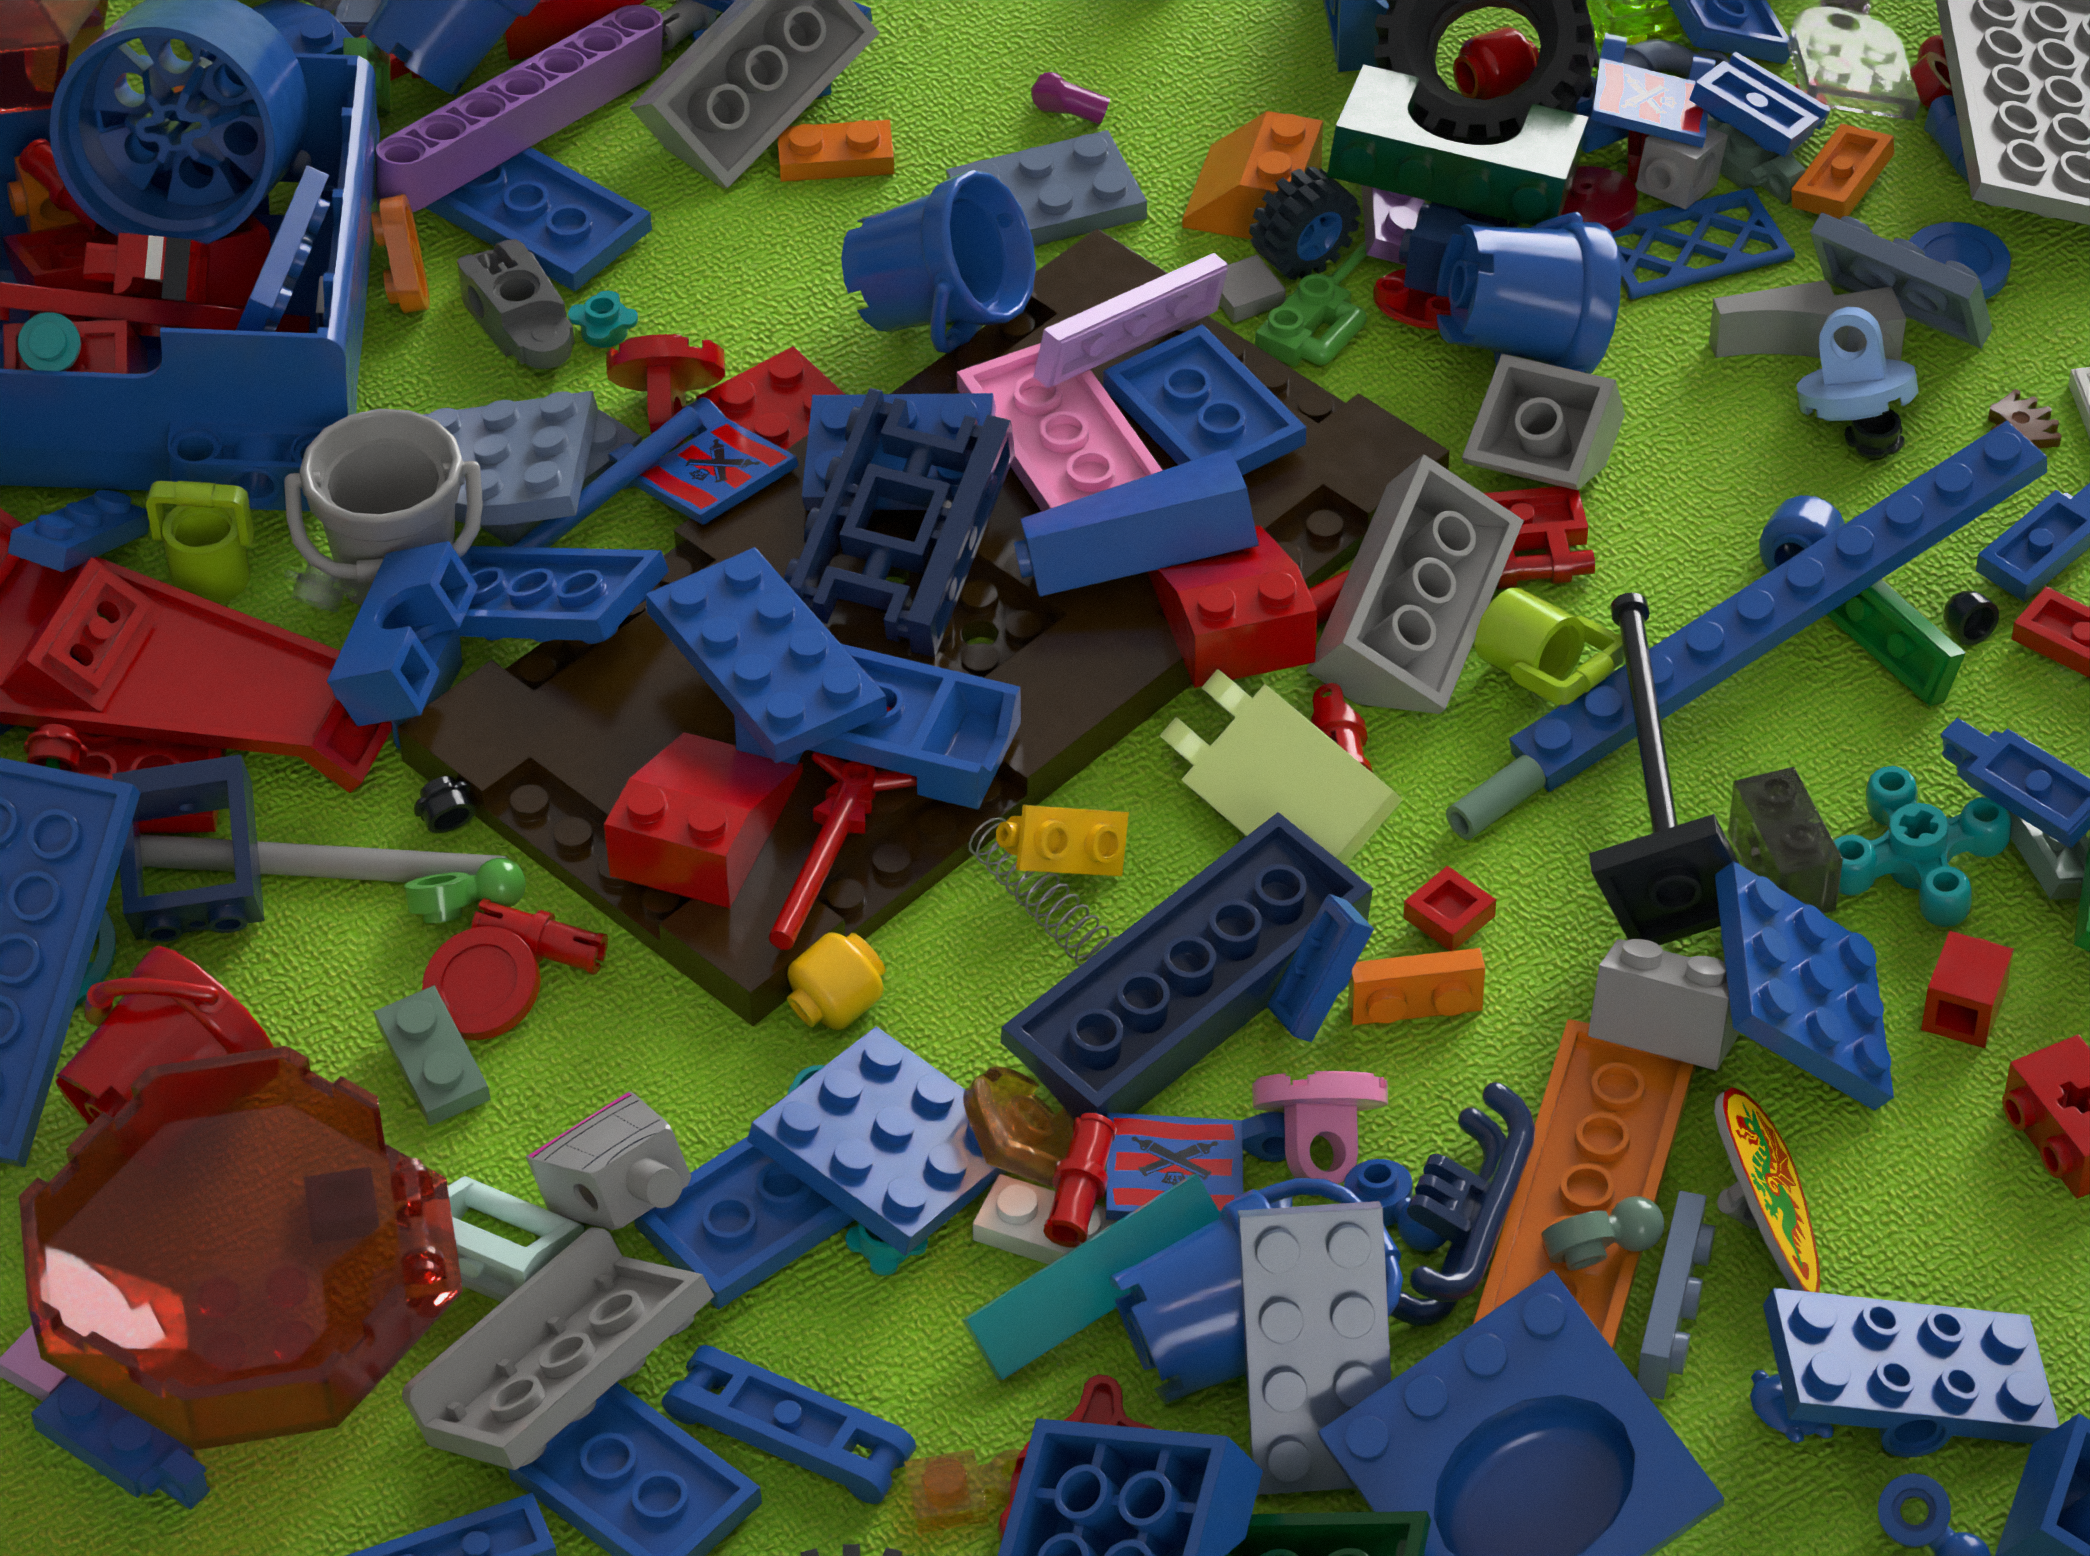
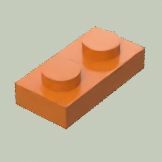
(836, 150)
(1843, 171)
(1416, 986)

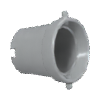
(381, 488)

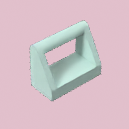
(494, 1263)

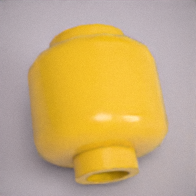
(835, 981)

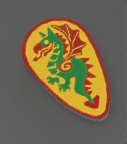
(1767, 1188)

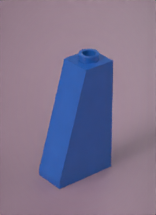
(1139, 526)

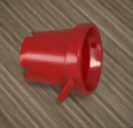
(165, 1017)

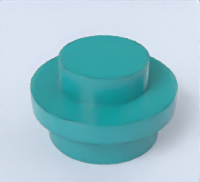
(49, 342)

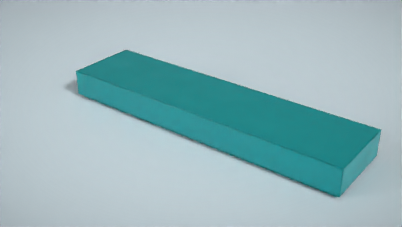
(1077, 1285)

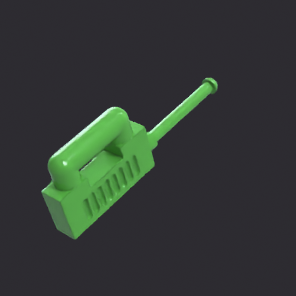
(1316, 301)

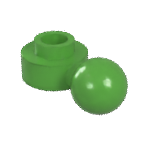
(443, 894)

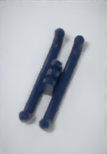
(1467, 1206)

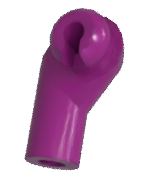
(1056, 95)

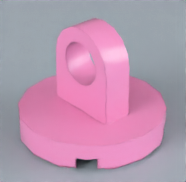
(1321, 1106)

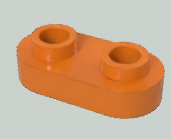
(396, 230)

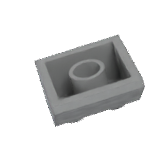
(1545, 423)
(1663, 1003)

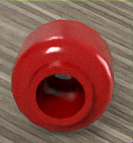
(1494, 63)

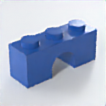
(383, 665)

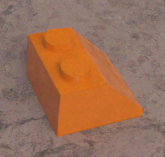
(1246, 167)

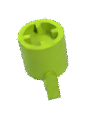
(203, 536)
(1544, 644)

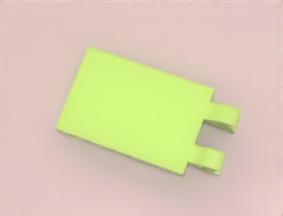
(1282, 764)

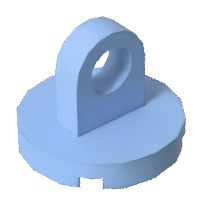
(1855, 382)

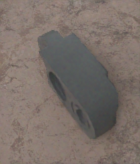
(516, 304)

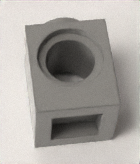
(1680, 170)

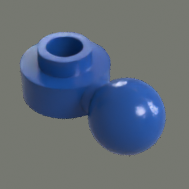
(1393, 1187)
(1935, 1529)

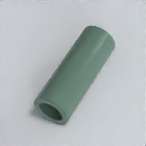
(1495, 797)

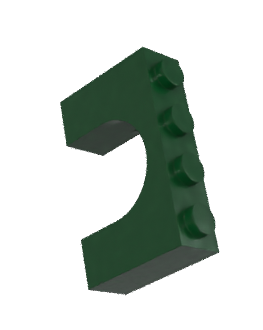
(1511, 180)

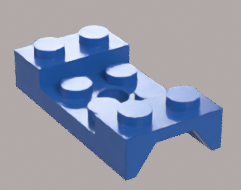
(940, 728)

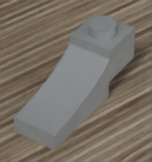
(1792, 318)

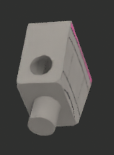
(611, 1166)

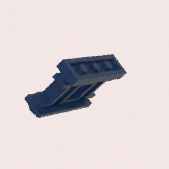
(946, 536)

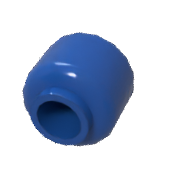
(1796, 527)

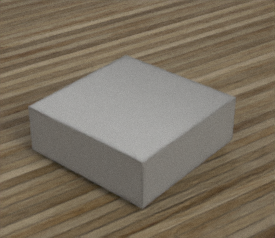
(1250, 289)

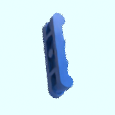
(790, 1422)

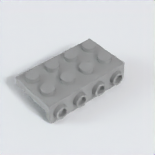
(551, 1351)

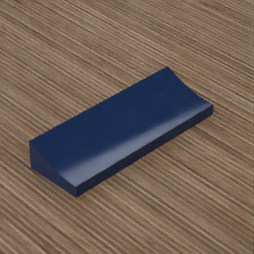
(1181, 974)

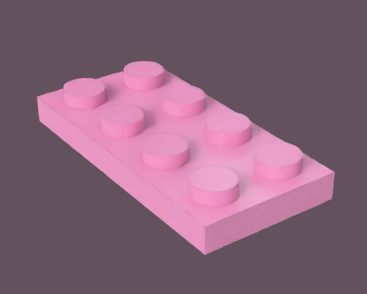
(1064, 436)

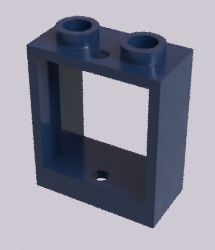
(185, 791)

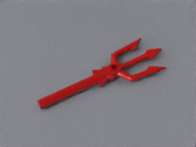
(839, 814)

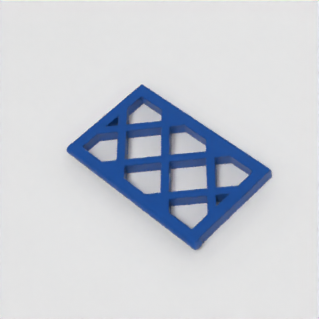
(1705, 212)

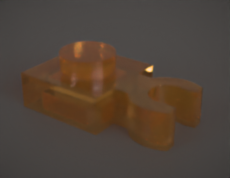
(955, 1490)

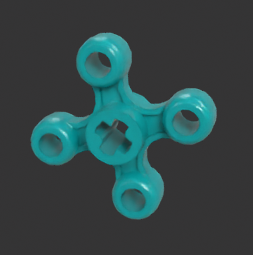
(1921, 845)

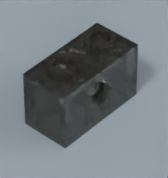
(1785, 837)

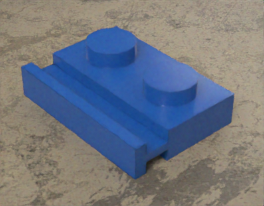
(1759, 104)

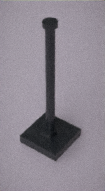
(1665, 880)

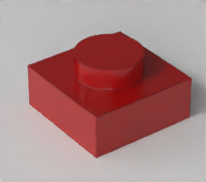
(1449, 908)

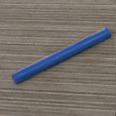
(616, 478)

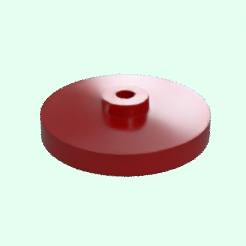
(484, 980)

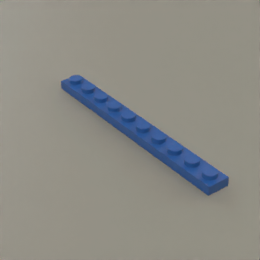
(1787, 600)

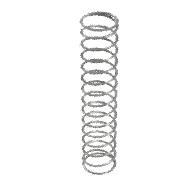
(1043, 898)

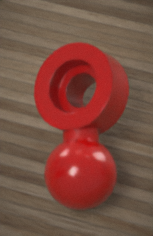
(1931, 71)

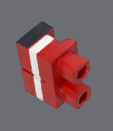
(147, 259)

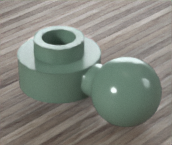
(1582, 1239)

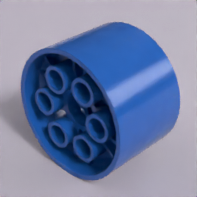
(111, 170)

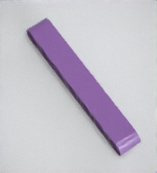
(520, 107)

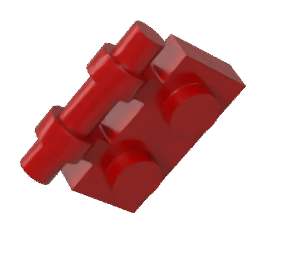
(1551, 522)

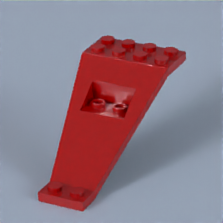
(167, 668)

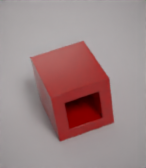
(1967, 989)

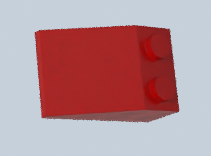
(1239, 612)
(697, 818)

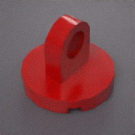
(665, 370)

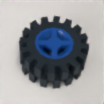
(1304, 223)

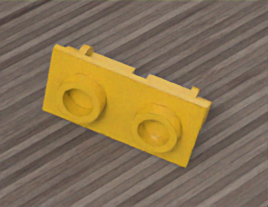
(1066, 840)

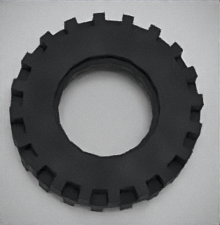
(1562, 75)

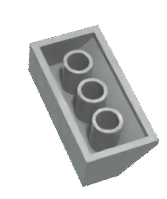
(750, 80)
(1416, 591)

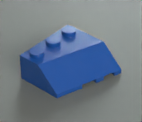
(1129, 1493)

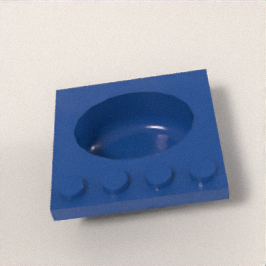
(1525, 1442)

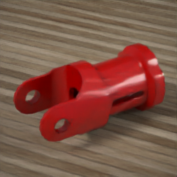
(1340, 722)

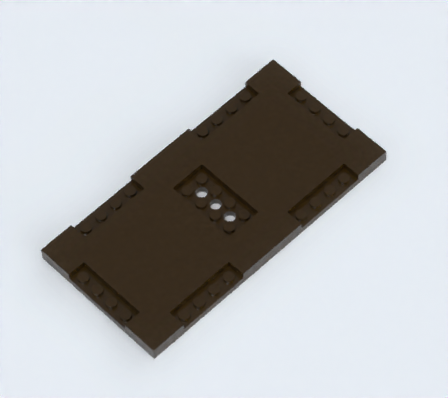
(1093, 662)

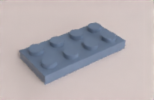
(1310, 1333)

